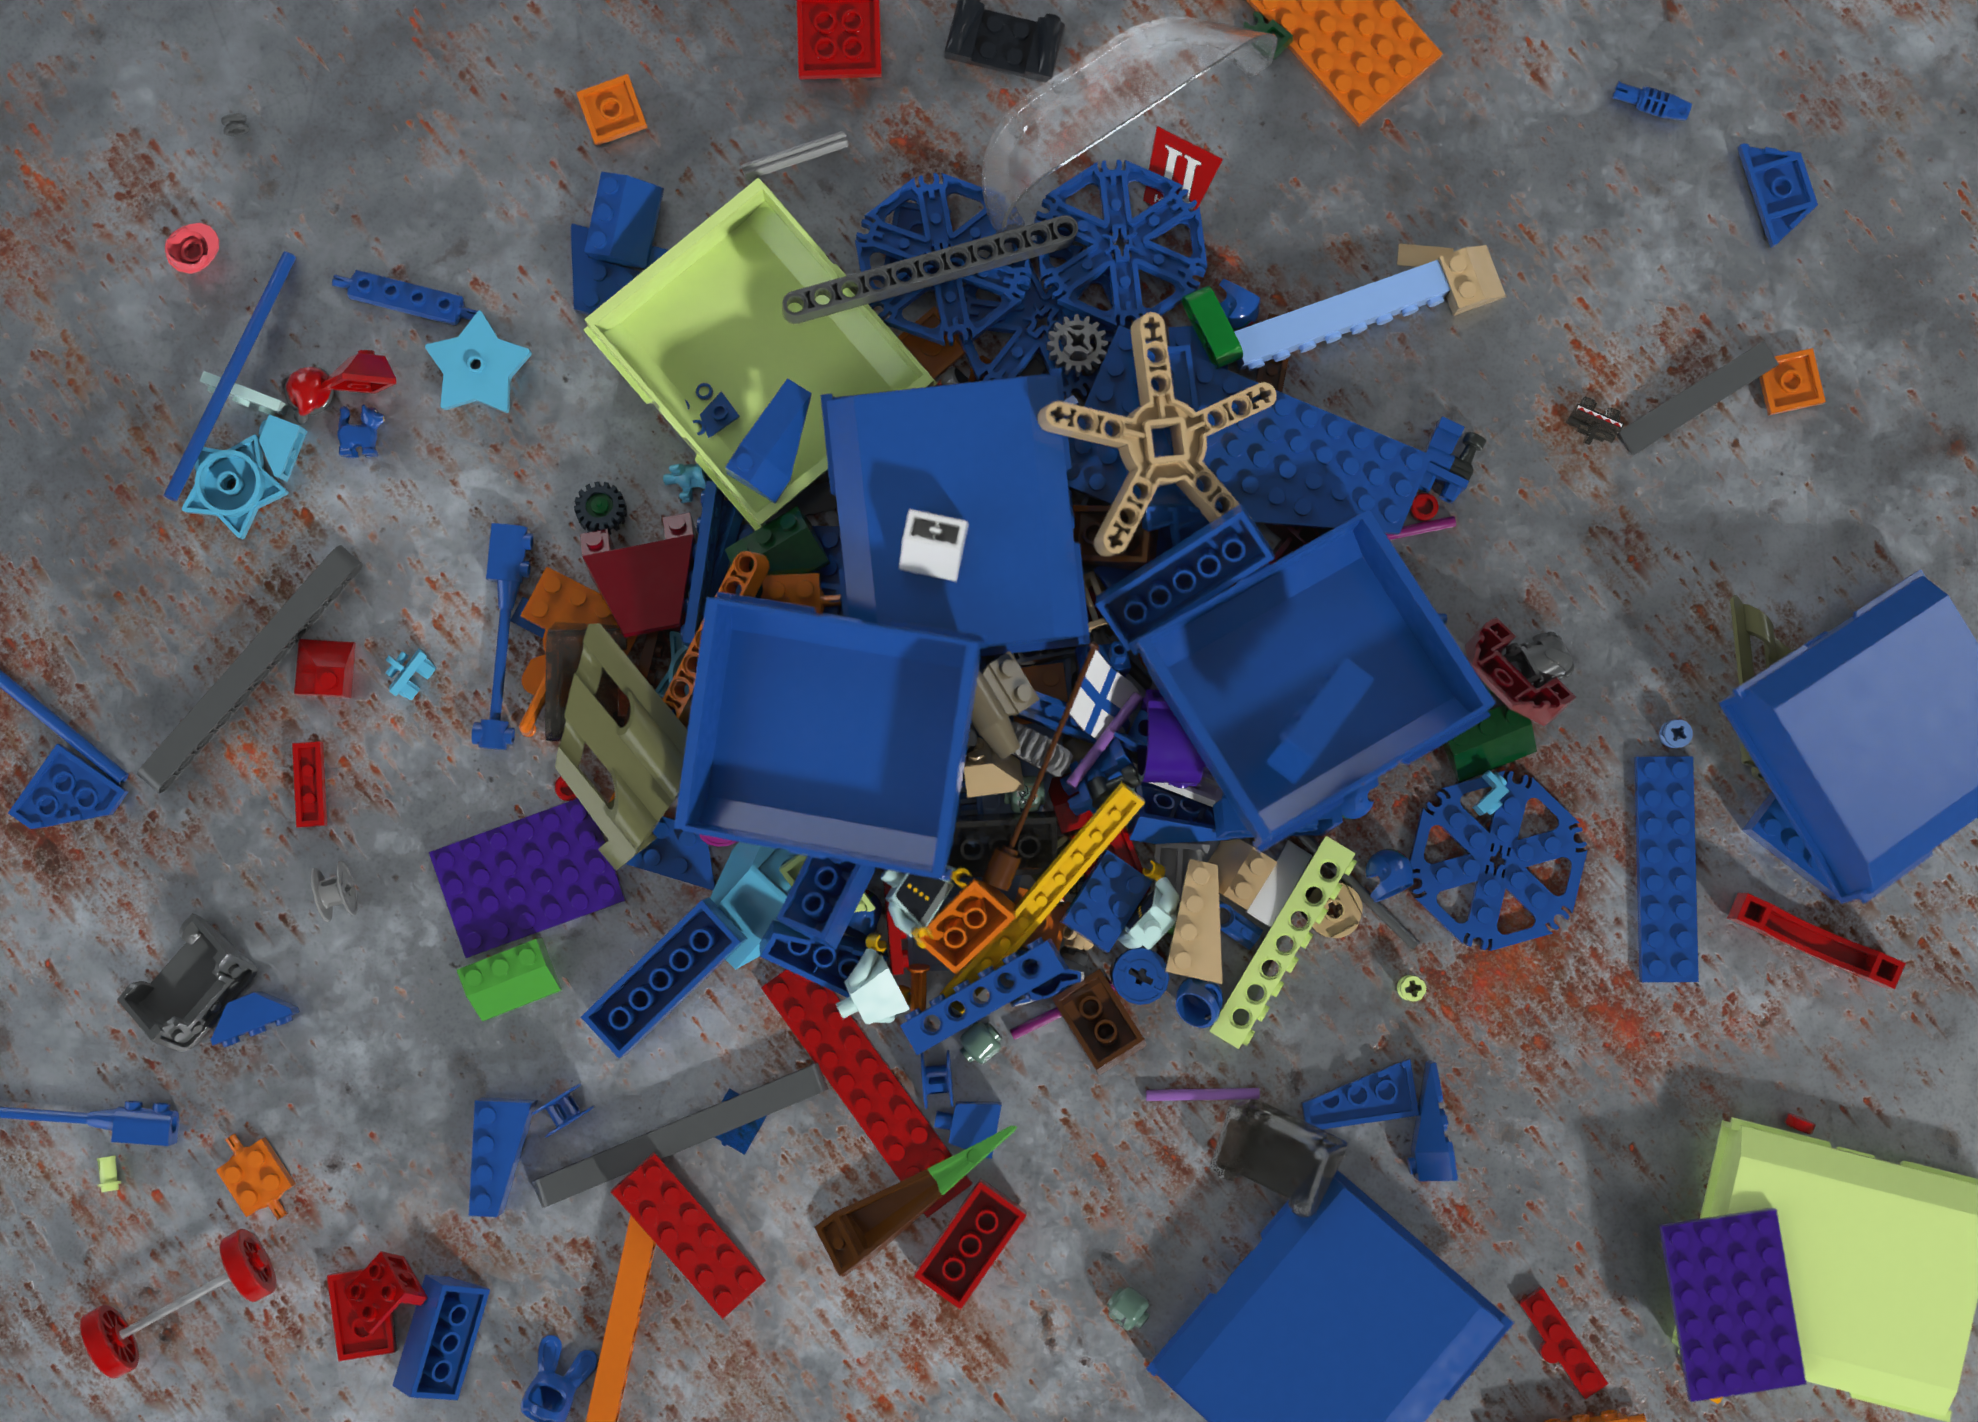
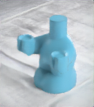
(687, 477)

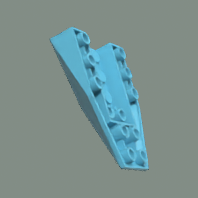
(752, 894)

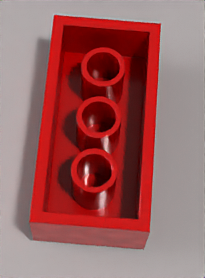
(970, 1243)

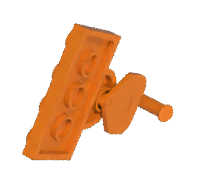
(552, 601)

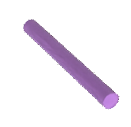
(1104, 740)
(1202, 1094)

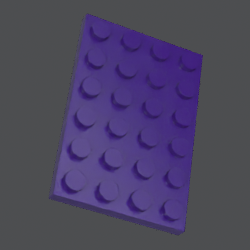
(526, 877)
(1732, 1304)

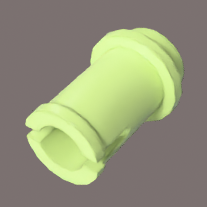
(108, 1174)

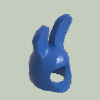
(550, 1394)

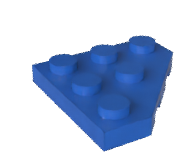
(66, 792)

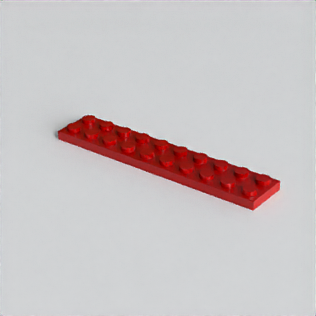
(861, 1079)

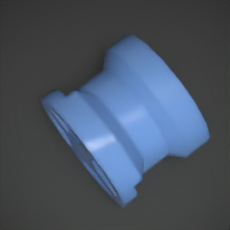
(1670, 736)

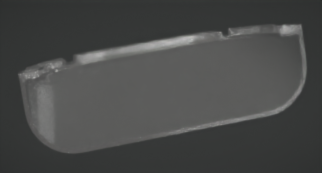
(1103, 96)

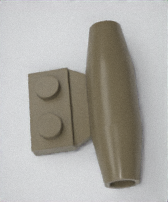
(999, 693)

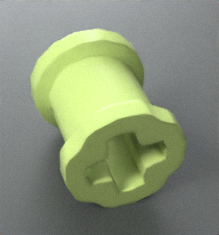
(1417, 993)

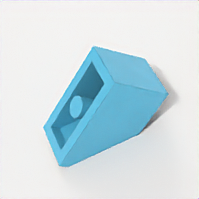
(281, 444)

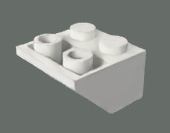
(933, 545)

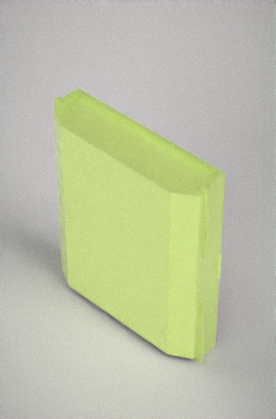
(718, 320)
(1872, 1260)

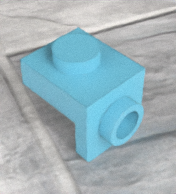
(1491, 800)

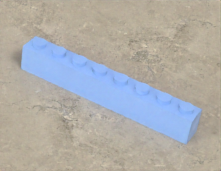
(1342, 314)

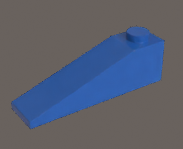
(770, 448)
(1171, 818)
(1430, 1150)

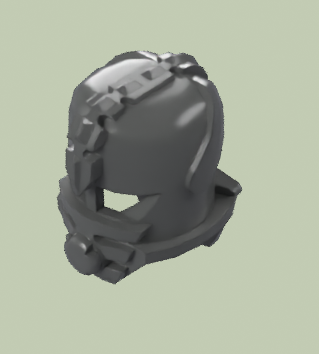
(1541, 659)

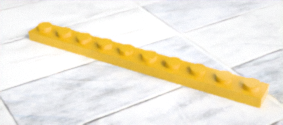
(1052, 885)

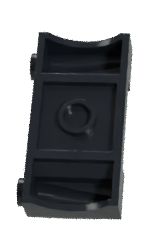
(1004, 41)

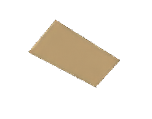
(1419, 255)

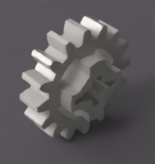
(1077, 357)

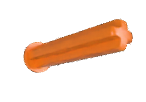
(918, 986)

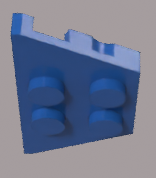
(1778, 188)
(677, 856)

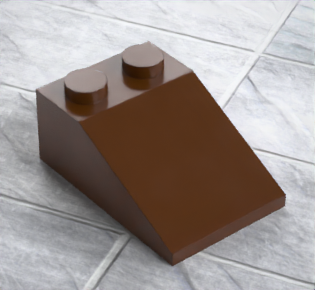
(1138, 552)
(1099, 1022)

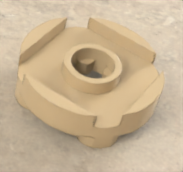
(1348, 914)

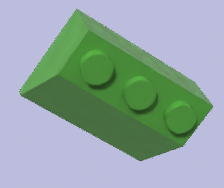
(509, 979)

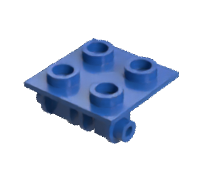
(716, 414)

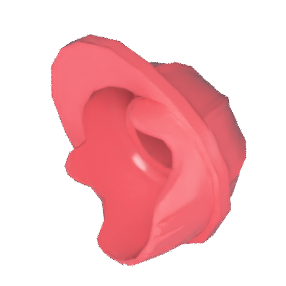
(192, 247)

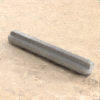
(795, 155)

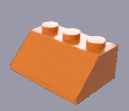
(968, 924)

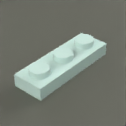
(245, 396)

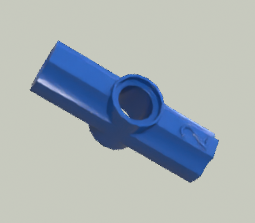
(1240, 928)

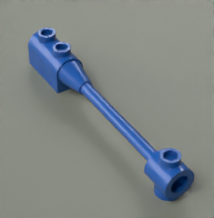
(507, 568)
(127, 1123)

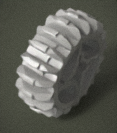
(1035, 747)

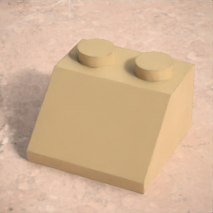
(1470, 279)
(990, 774)
(1241, 871)

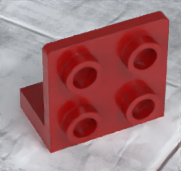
(382, 1288)

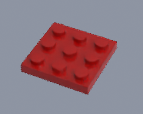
(839, 39)

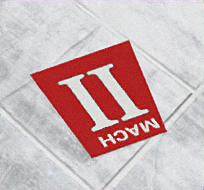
(1181, 163)

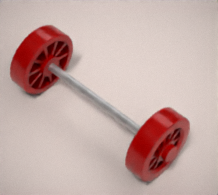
(111, 1339)

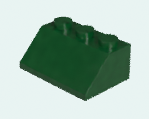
(786, 543)
(1491, 743)

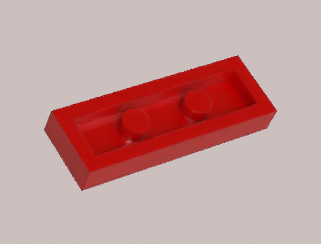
(309, 784)

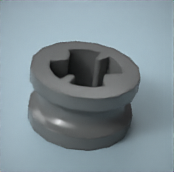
(235, 124)

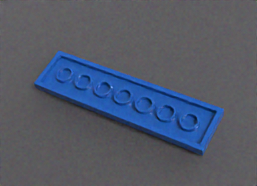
(1666, 869)

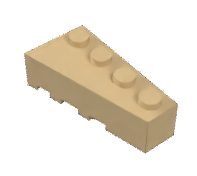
(1196, 934)

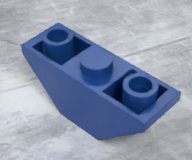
(250, 1016)

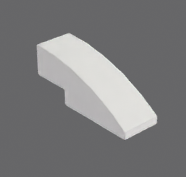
(1279, 884)

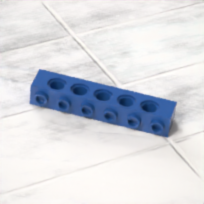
(924, 1037)

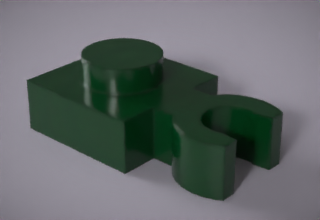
(1283, 36)

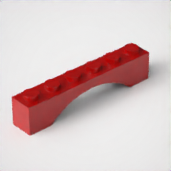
(1815, 941)

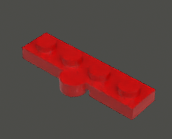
(1561, 1343)

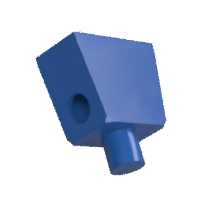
(970, 1122)

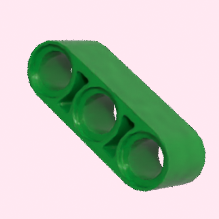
(1212, 327)

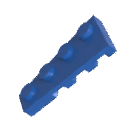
(1182, 379)
(1369, 1099)

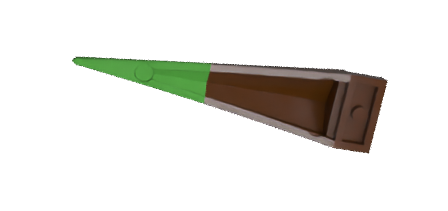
(870, 1224)

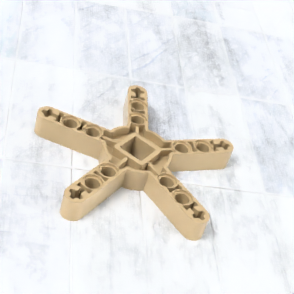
(1135, 442)

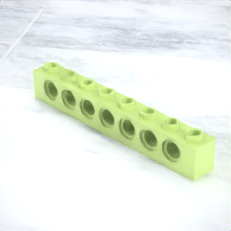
(1240, 1034)

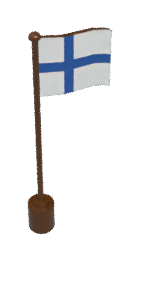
(1092, 705)

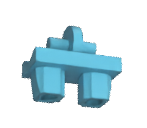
(402, 684)

